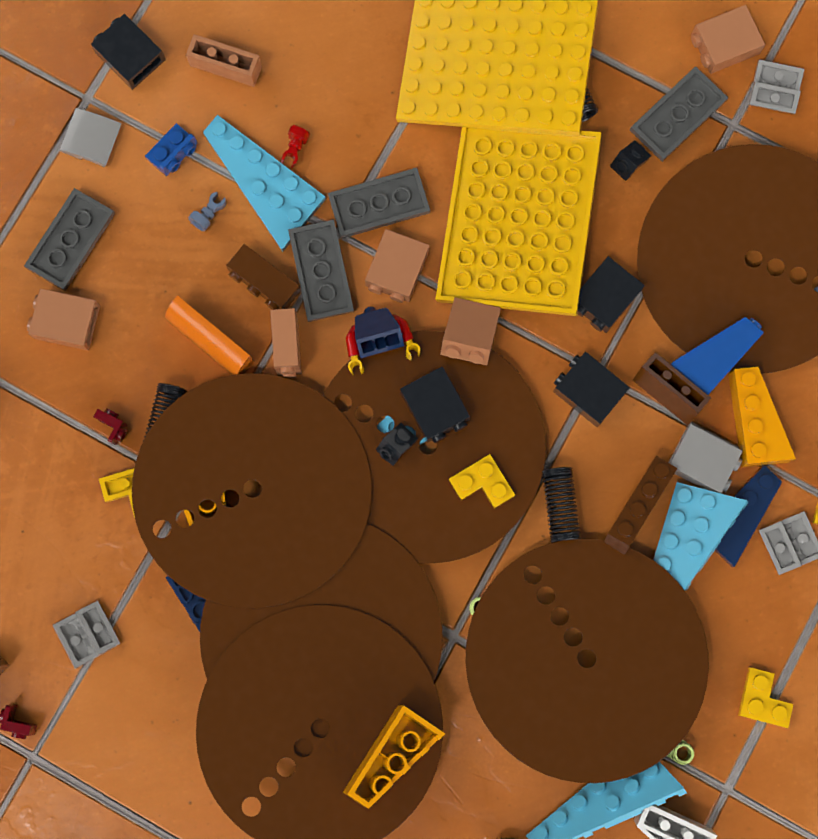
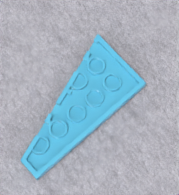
(270, 187)
(694, 530)
(608, 804)

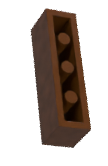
(640, 505)

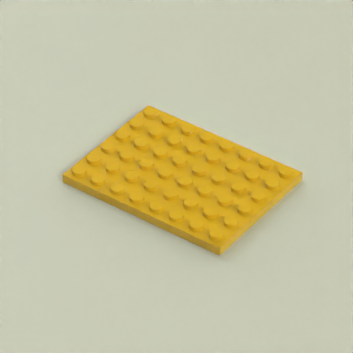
(498, 64)
(519, 219)

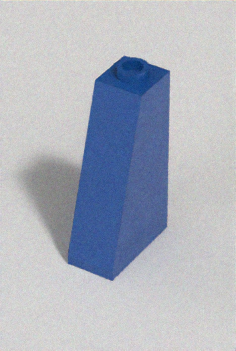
(717, 356)

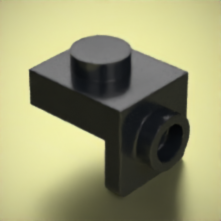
(630, 160)
(396, 444)

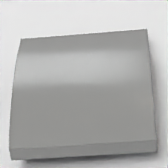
(776, 86)
(90, 137)
(791, 542)
(86, 634)

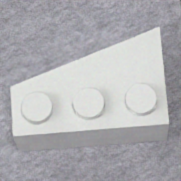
(664, 823)

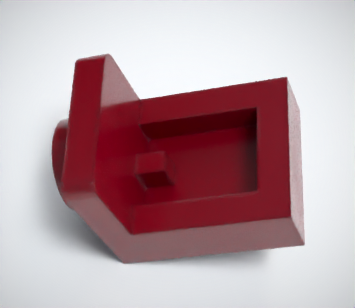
(110, 419)
(18, 728)

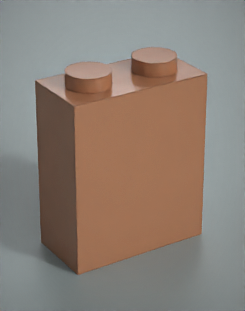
(727, 39)
(396, 266)
(63, 319)
(470, 331)
(286, 342)

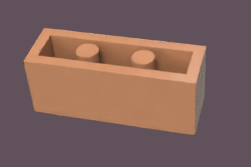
(224, 60)

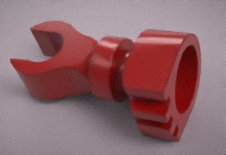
(297, 137)

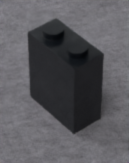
(128, 51)
(607, 295)
(590, 388)
(435, 405)

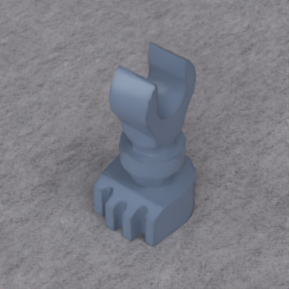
(201, 220)

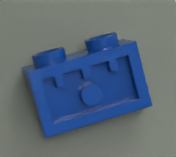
(172, 150)

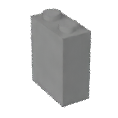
(705, 459)

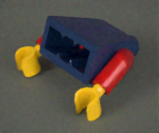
(376, 333)

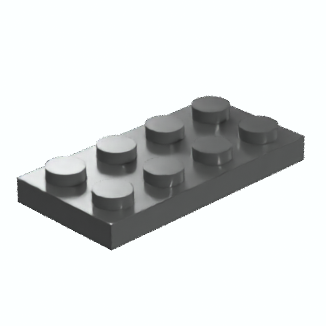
(678, 114)
(379, 203)
(69, 239)
(321, 270)

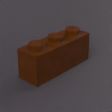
(262, 278)
(671, 388)

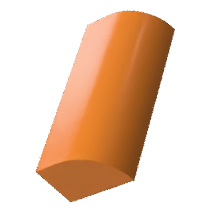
(208, 337)

